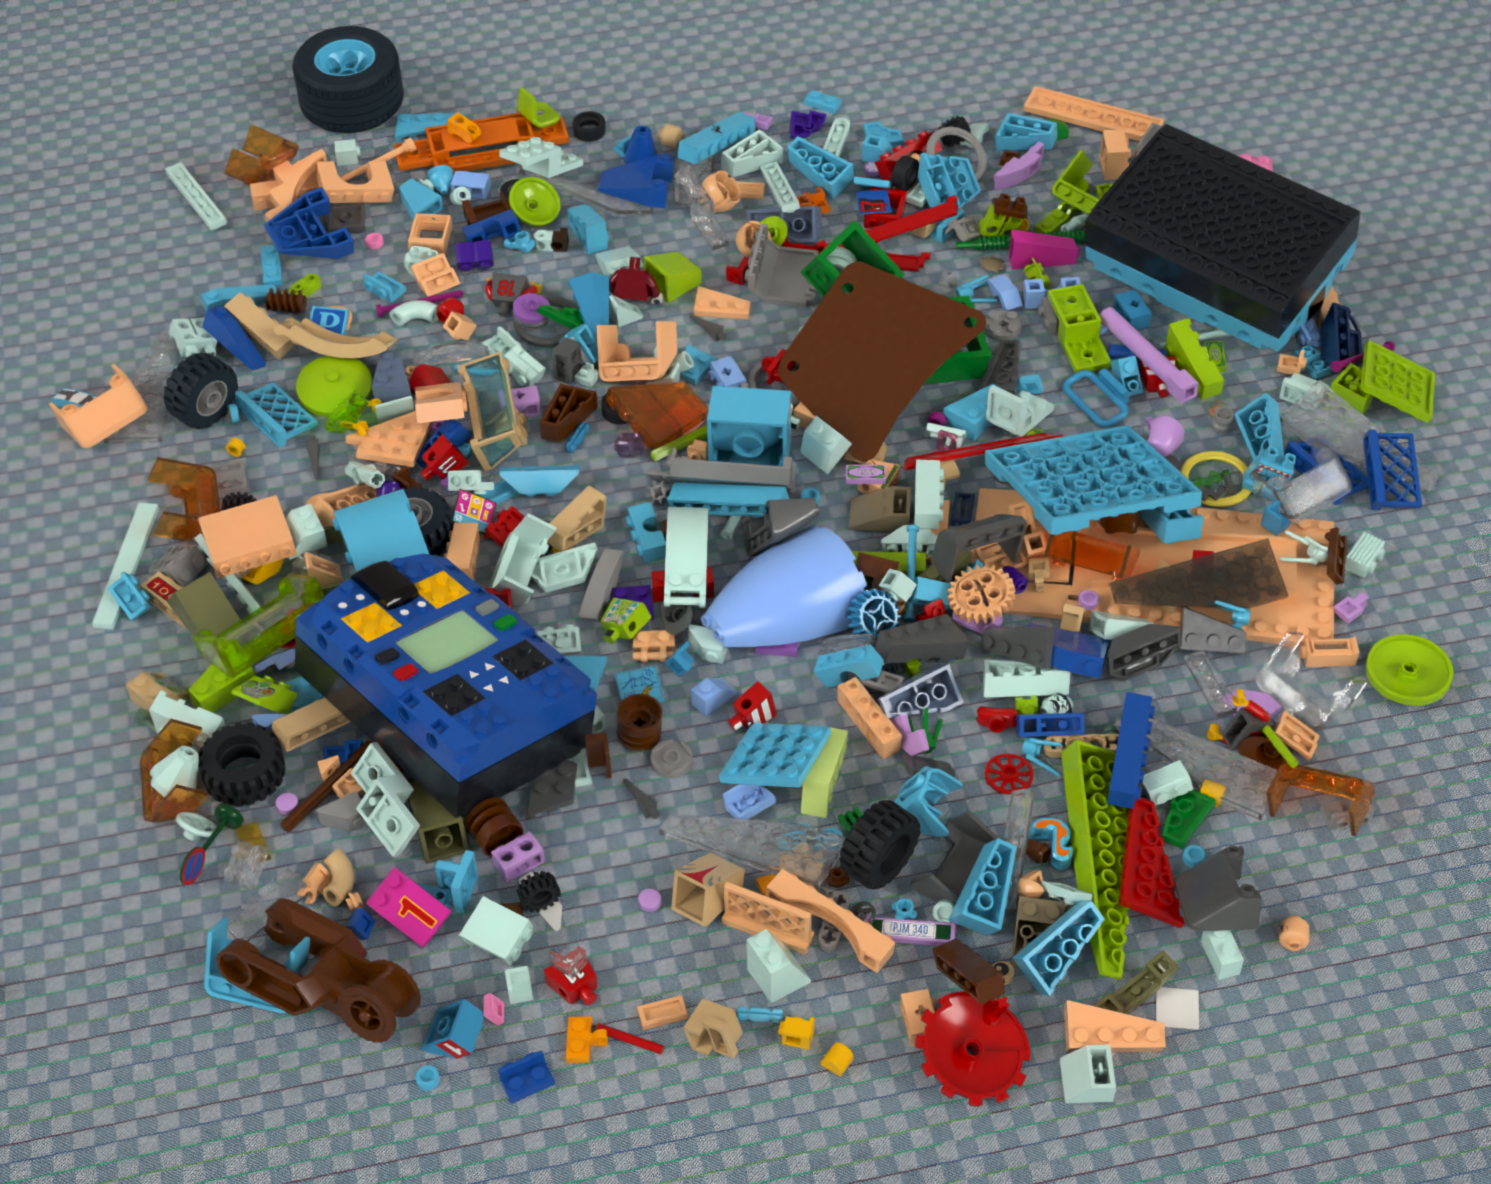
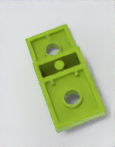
(1079, 328)

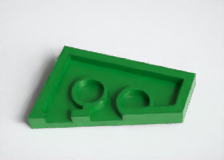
(1186, 816)

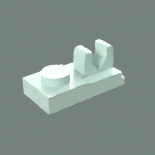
(933, 429)

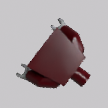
(634, 283)

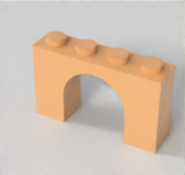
(376, 190)
(440, 402)

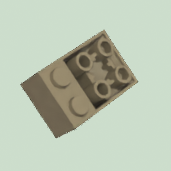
(881, 510)
(1032, 919)

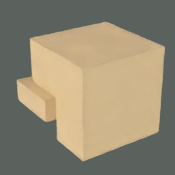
(713, 1028)

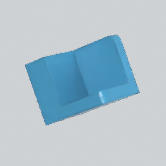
(1273, 520)
(680, 660)

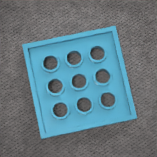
(775, 755)

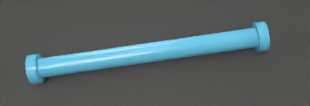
(911, 567)

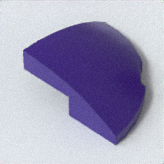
(805, 124)

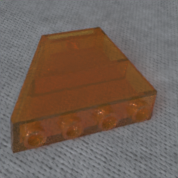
(658, 410)

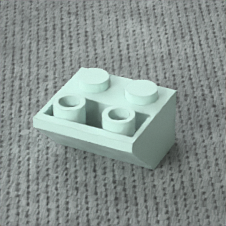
(1088, 1075)

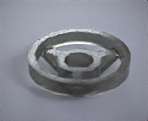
(856, 910)

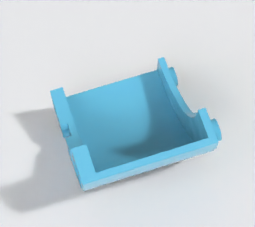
(379, 530)

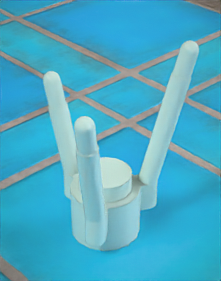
(1315, 550)

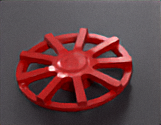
(1008, 773)

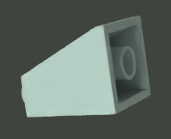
(774, 966)

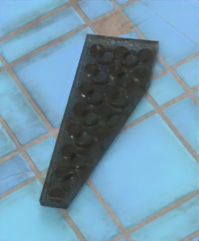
(1237, 576)

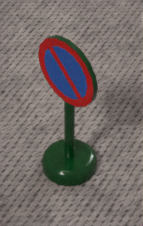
(194, 861)

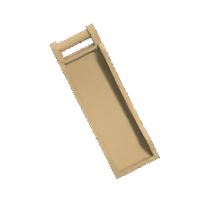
(333, 344)

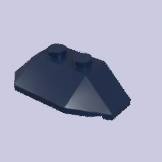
(1340, 335)

